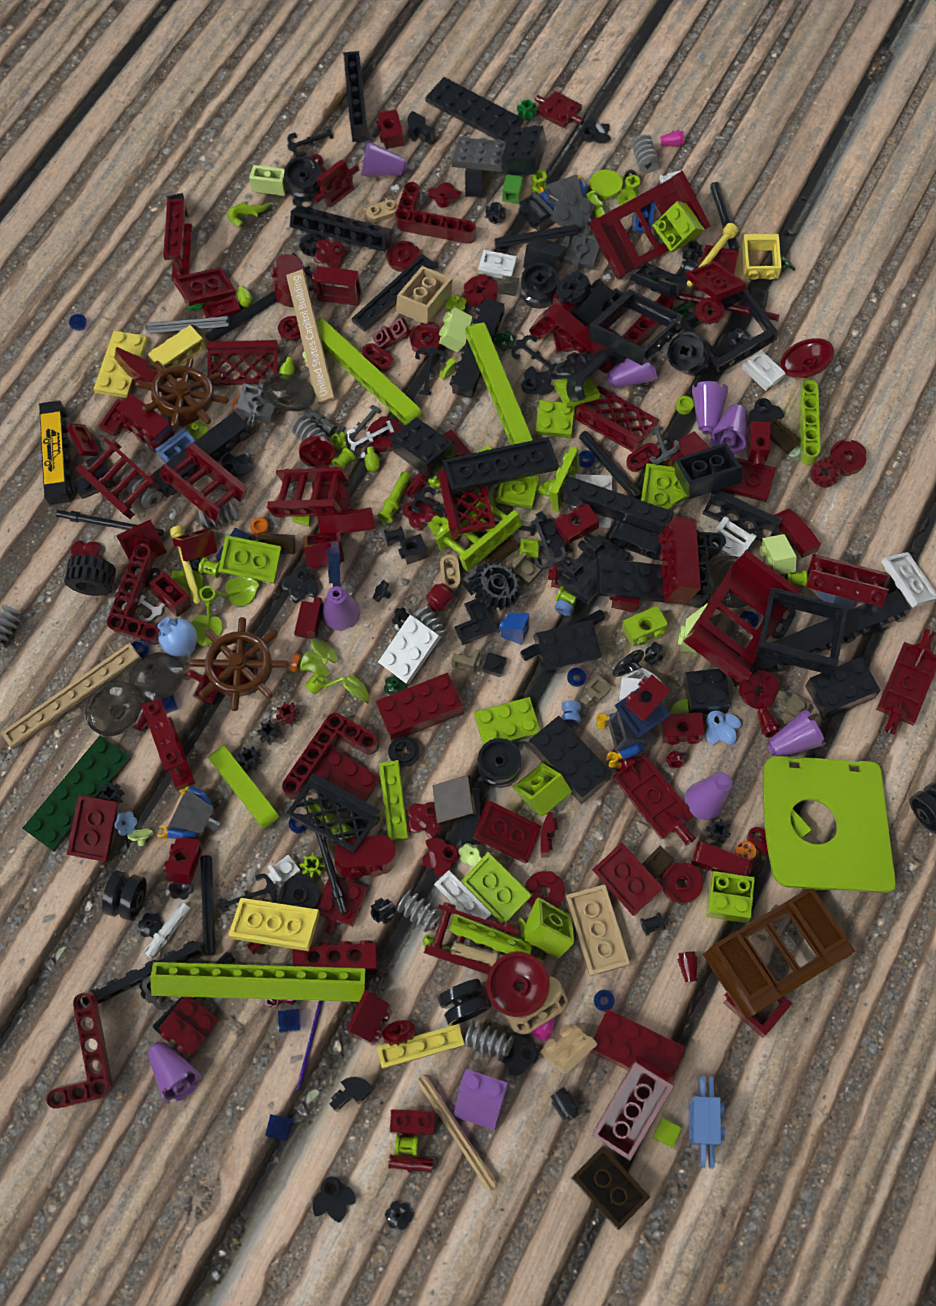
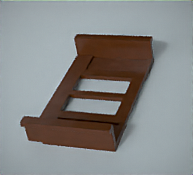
(745, 973)

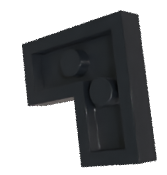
(86, 488)
(479, 625)

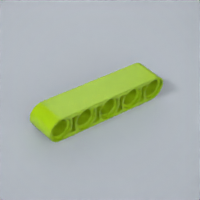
(809, 429)
(243, 787)

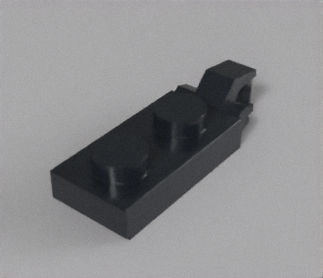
(551, 533)

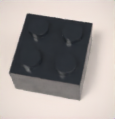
(707, 691)

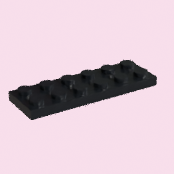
(473, 109)
(500, 465)
(630, 580)

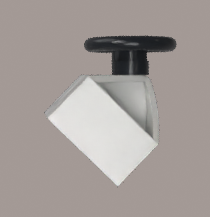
(634, 672)

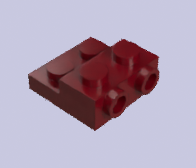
(188, 1025)

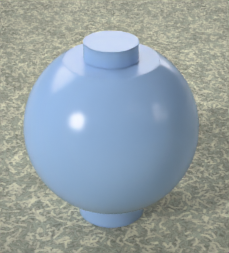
(177, 636)

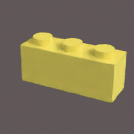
(178, 348)

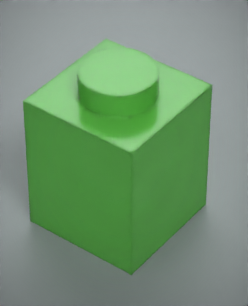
(512, 189)

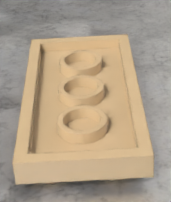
(597, 930)

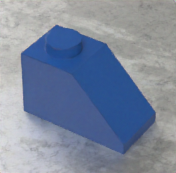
(648, 213)
(515, 627)

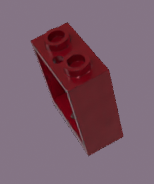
(337, 294)
(761, 1029)

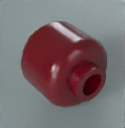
(439, 597)

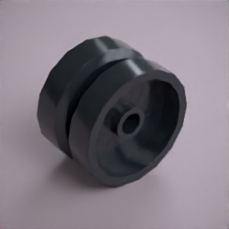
(302, 177)
(539, 285)
(690, 353)
(499, 774)
(924, 806)
(124, 895)
(463, 1002)

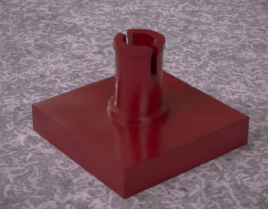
(142, 533)

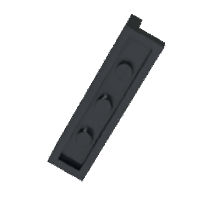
(744, 511)

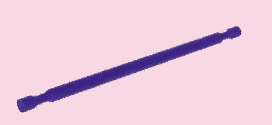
(309, 1045)

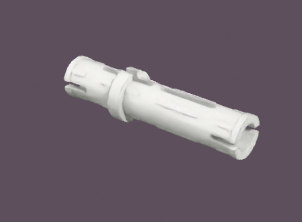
(162, 937)

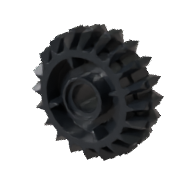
(506, 589)

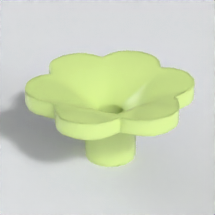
(140, 836)
(470, 854)

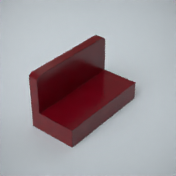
(196, 544)
(309, 618)

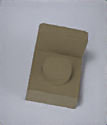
(525, 569)
(465, 663)

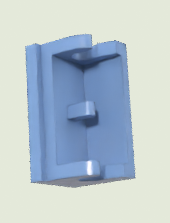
(174, 445)

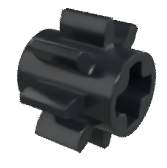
(495, 212)
(692, 250)
(265, 729)
(252, 763)
(107, 790)
(716, 837)
(383, 910)

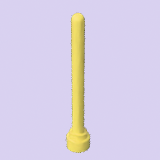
(728, 232)
(178, 531)

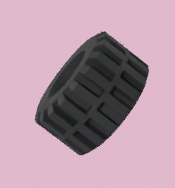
(90, 575)

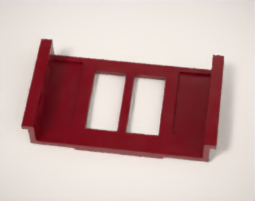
(614, 238)
(751, 582)

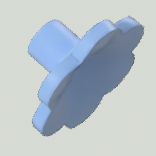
(125, 823)

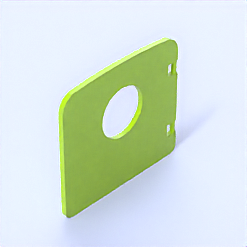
(861, 848)

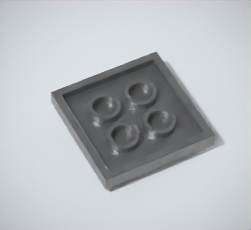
(479, 154)

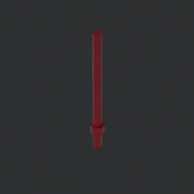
(734, 308)

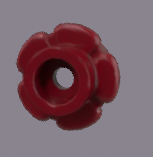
(675, 759)

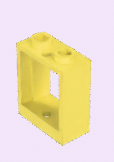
(752, 242)

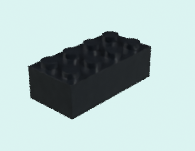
(568, 755)

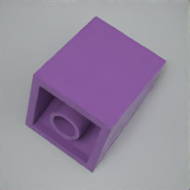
(480, 1099)

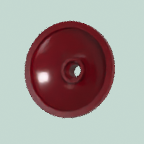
(807, 358)
(504, 981)

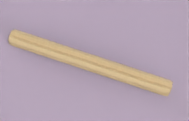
(456, 1132)

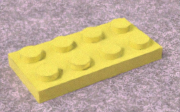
(112, 378)
(274, 924)

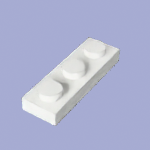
(461, 896)

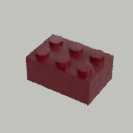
(148, 426)

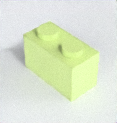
(268, 180)
(453, 331)
(778, 554)

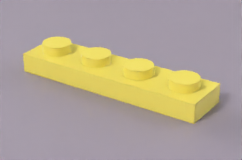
(421, 1046)

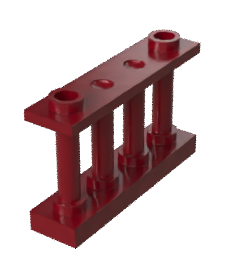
(177, 238)
(209, 467)
(102, 483)
(309, 507)
(847, 580)
(168, 744)
(435, 948)

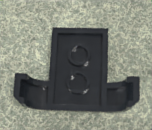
(663, 281)
(579, 367)

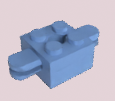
(705, 1122)

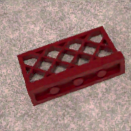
(239, 348)
(609, 427)
(453, 514)

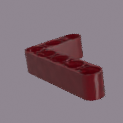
(430, 224)
(644, 326)
(570, 329)
(133, 597)
(322, 749)
(89, 1055)

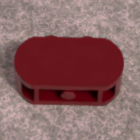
(283, 266)
(372, 857)

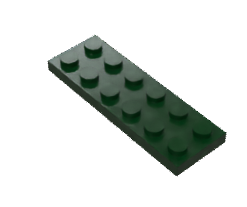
(93, 770)

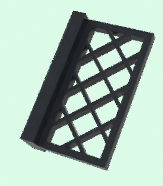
(346, 802)

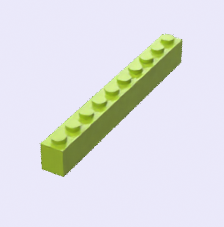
(257, 981)

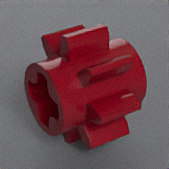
(286, 709)

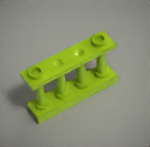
(488, 542)

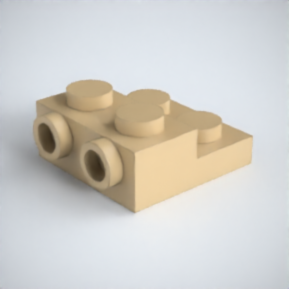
(567, 1048)

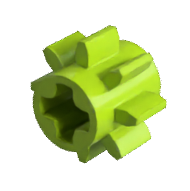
(309, 870)

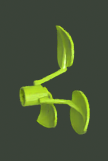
(240, 592)
(313, 663)

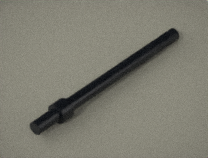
(75, 516)
(337, 893)

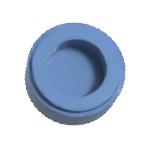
(564, 608)

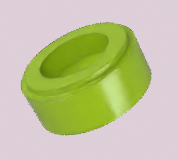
(684, 404)

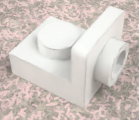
(283, 870)

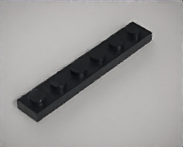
(388, 296)
(134, 977)

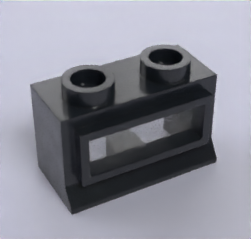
(536, 211)

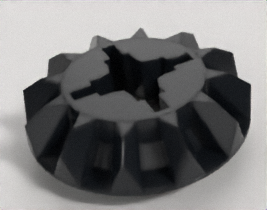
(305, 242)
(398, 745)

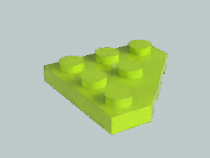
(662, 487)

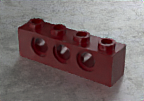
(368, 958)

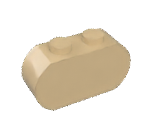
(554, 1005)

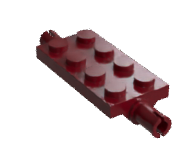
(908, 683)
(654, 797)

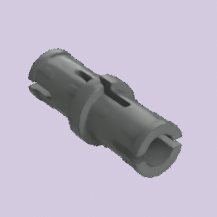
(327, 427)

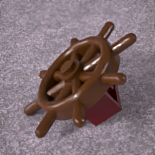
(178, 399)
(242, 664)

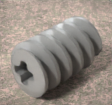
(645, 153)
(305, 428)
(149, 497)
(227, 512)
(427, 618)
(7, 619)
(419, 912)
(488, 1042)

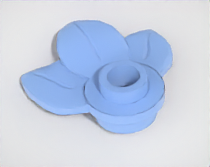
(723, 730)

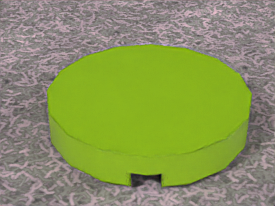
(606, 183)

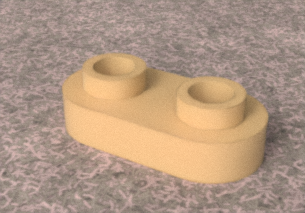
(381, 211)
(452, 573)

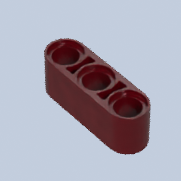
(721, 861)

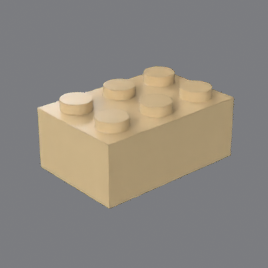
(424, 295)

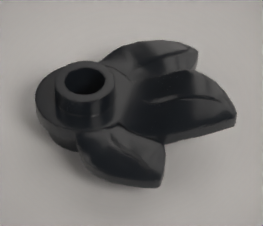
(595, 132)
(538, 381)
(764, 415)
(237, 465)
(300, 587)
(515, 1057)
(334, 1202)

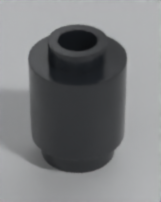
(565, 1104)

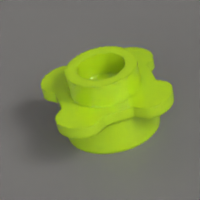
(339, 441)

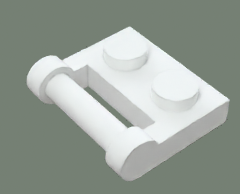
(733, 545)

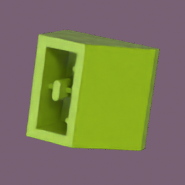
(678, 226)
(730, 897)

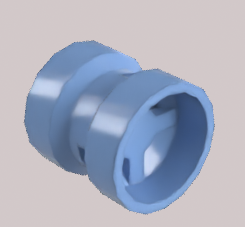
(571, 712)

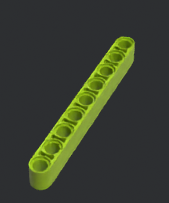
(367, 374)
(497, 384)

